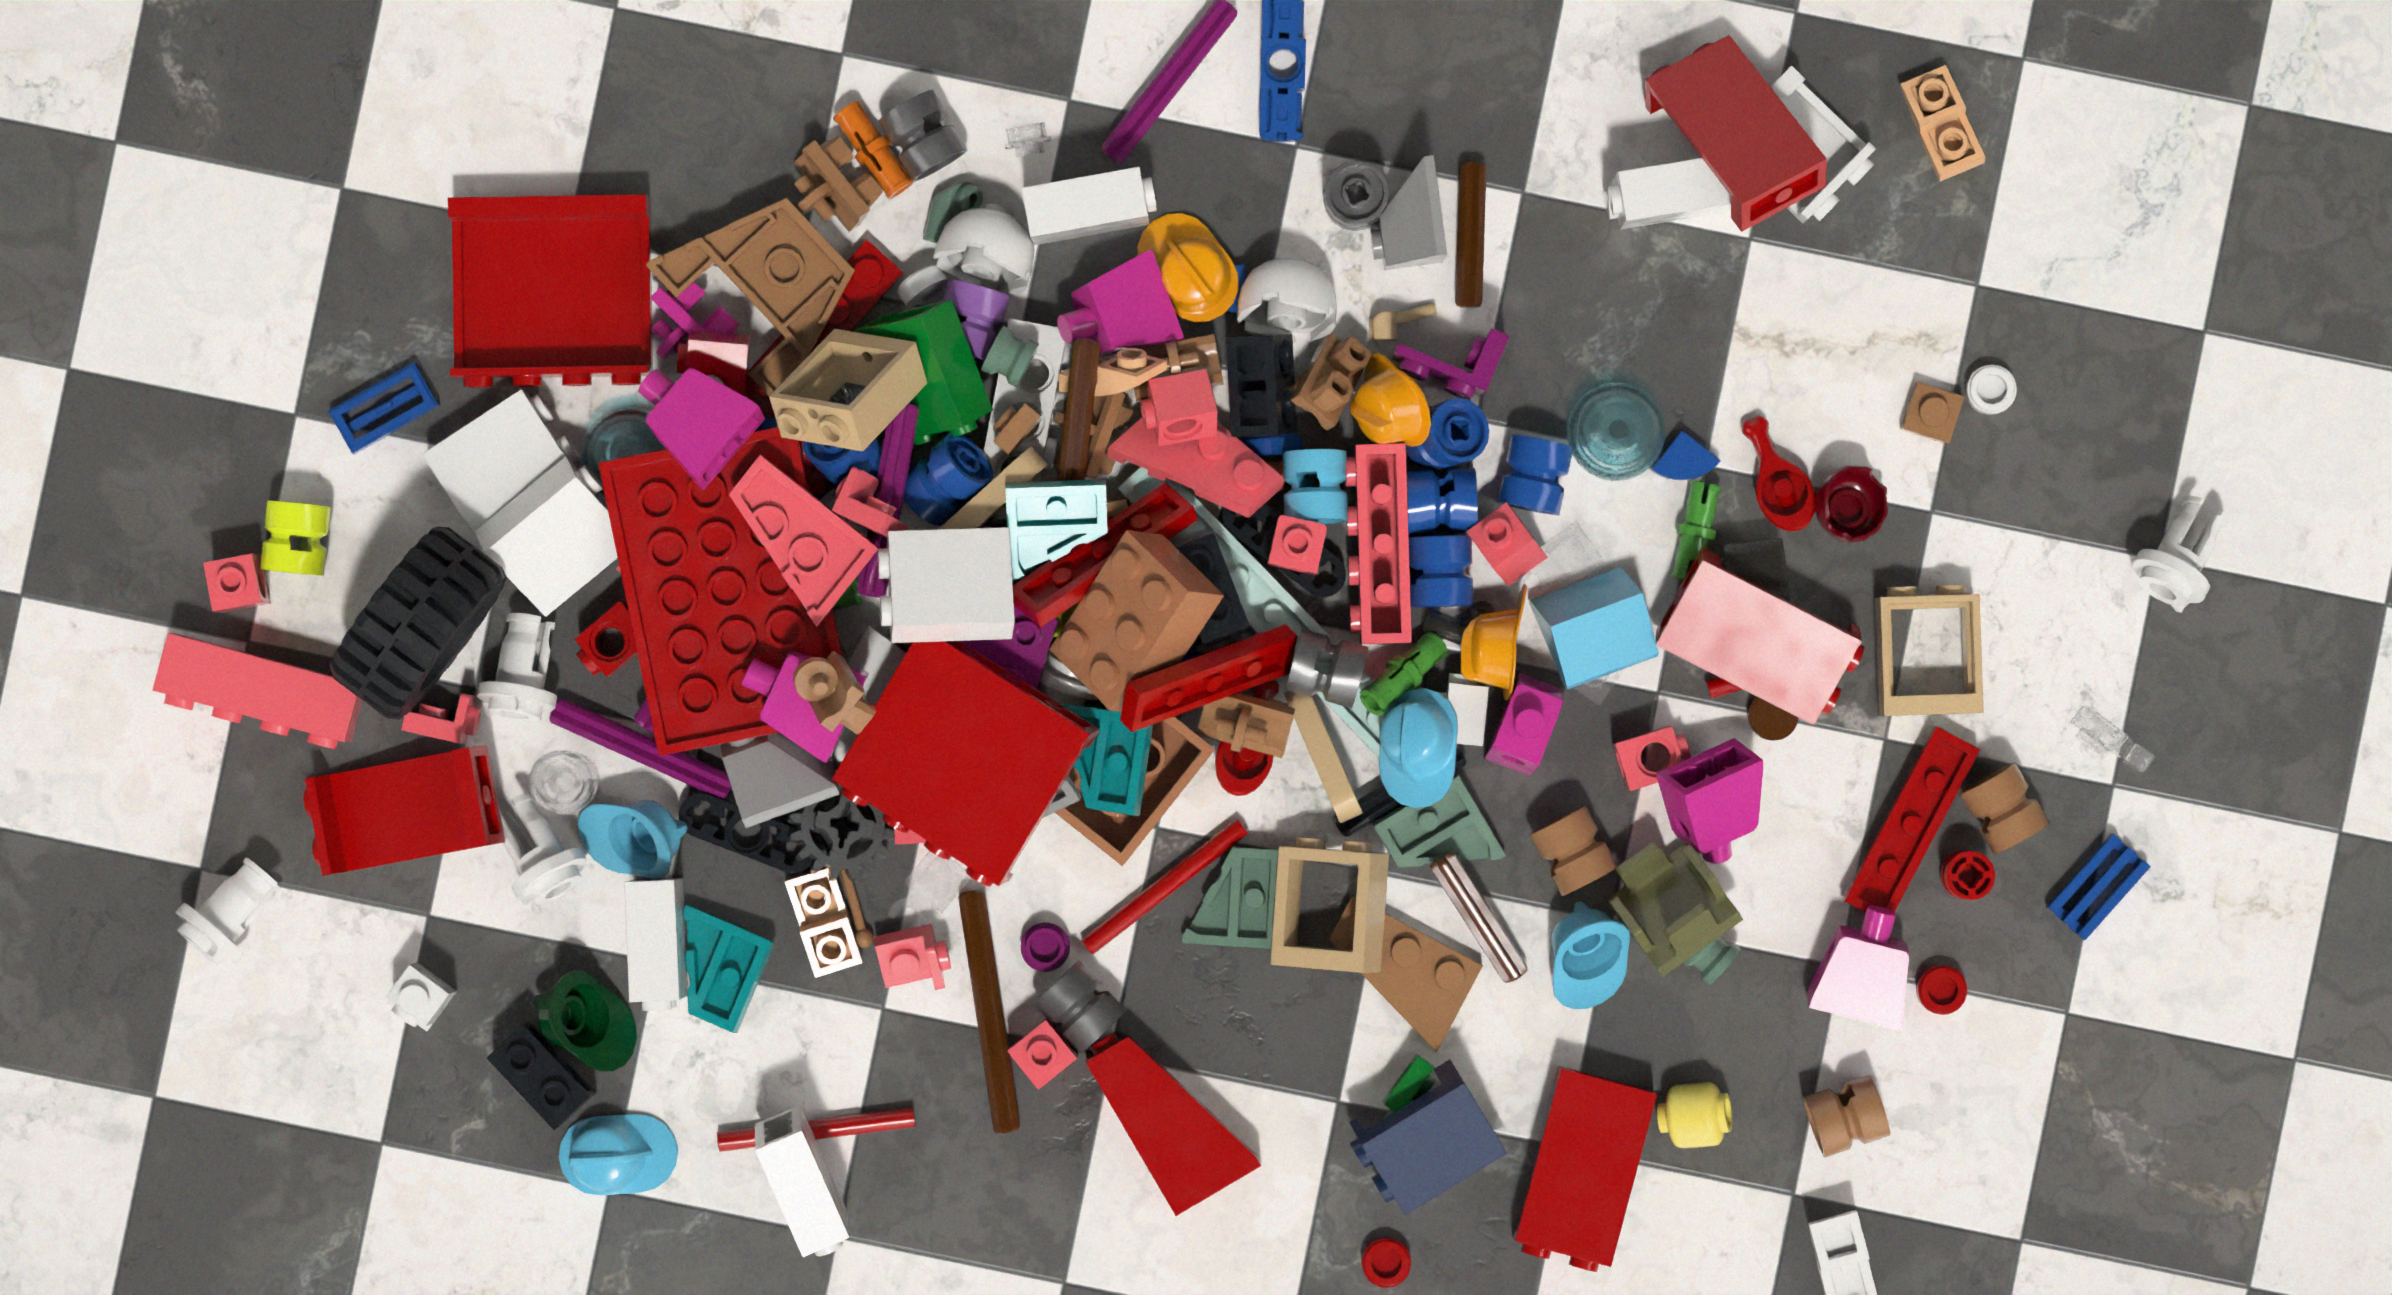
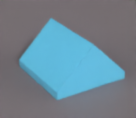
(1596, 627)

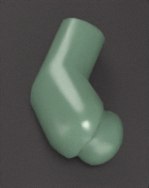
(949, 204)

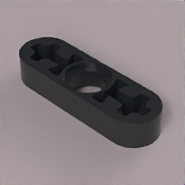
(1304, 580)
(708, 832)

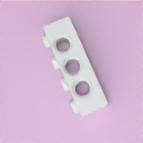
(1043, 400)

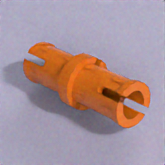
(873, 149)

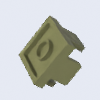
(1671, 904)

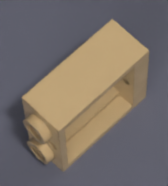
(890, 378)
(1947, 597)
(1369, 909)

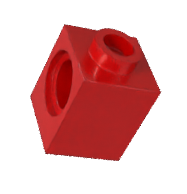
(588, 640)

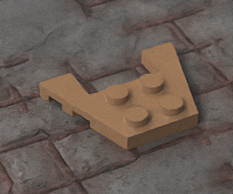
(780, 268)

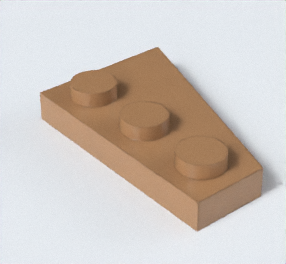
(1417, 975)

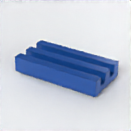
(420, 388)
(2126, 855)

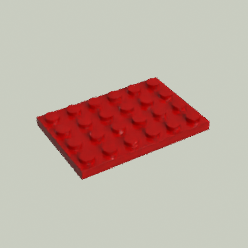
(705, 593)

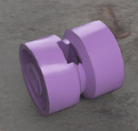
(978, 313)

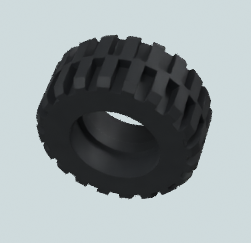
(417, 622)

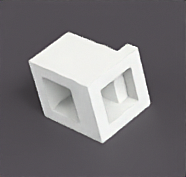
(1470, 707)
(419, 996)

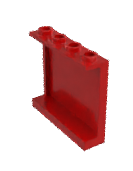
(551, 289)
(964, 756)

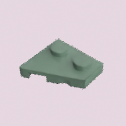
(1447, 826)
(1239, 903)

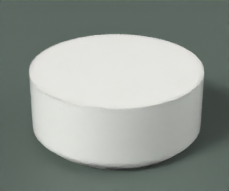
(921, 285)
(1990, 389)

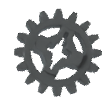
(836, 854)

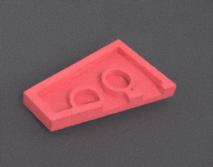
(1214, 466)
(806, 539)

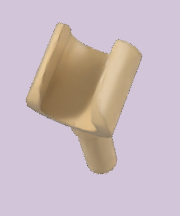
(1384, 325)

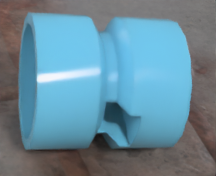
(1316, 504)

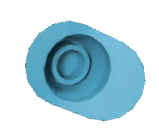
(1418, 748)
(631, 837)
(1588, 957)
(618, 1154)

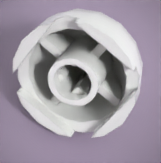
(986, 248)
(1288, 298)

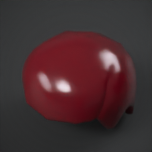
(1851, 504)

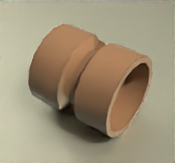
(2004, 808)
(1573, 850)
(1846, 1116)

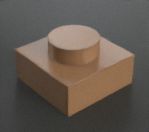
(1932, 413)
(1015, 427)

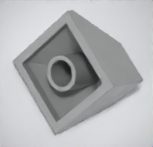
(1412, 223)
(775, 777)

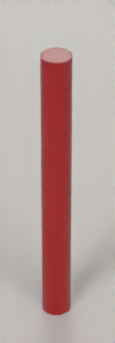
(1164, 886)
(829, 1127)

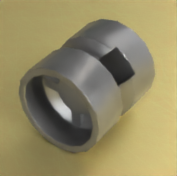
(922, 134)
(1355, 195)
(1344, 673)
(1079, 1007)

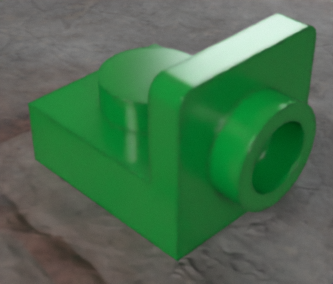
(1410, 1085)

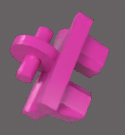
(679, 311)

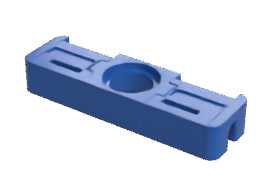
(1278, 96)

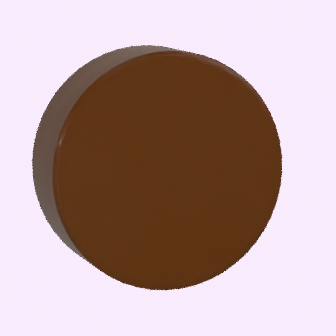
(1770, 721)

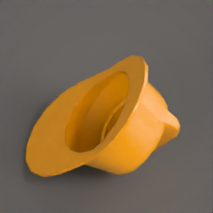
(1192, 266)
(1390, 405)
(1490, 647)

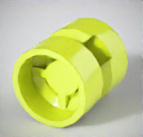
(298, 520)

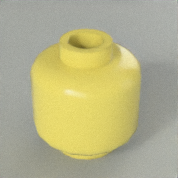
(1695, 1115)

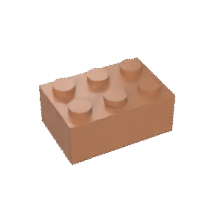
(1135, 616)
(1172, 763)

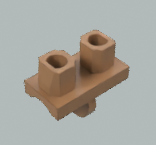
(828, 189)
(1185, 357)
(1331, 378)
(1107, 414)
(833, 692)
(1248, 723)

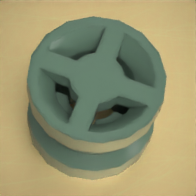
(1010, 356)
(1713, 959)

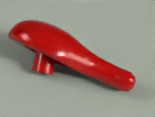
(1781, 486)
(1246, 770)

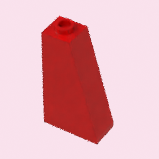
(1173, 1132)

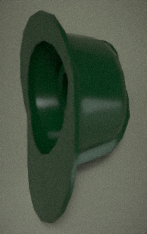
(587, 1021)

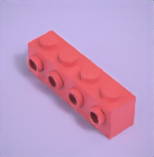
(1382, 544)
(258, 688)

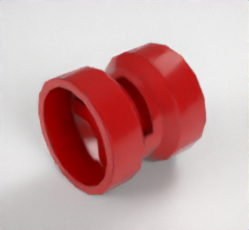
(1958, 875)

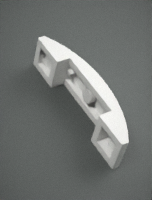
(1842, 1255)

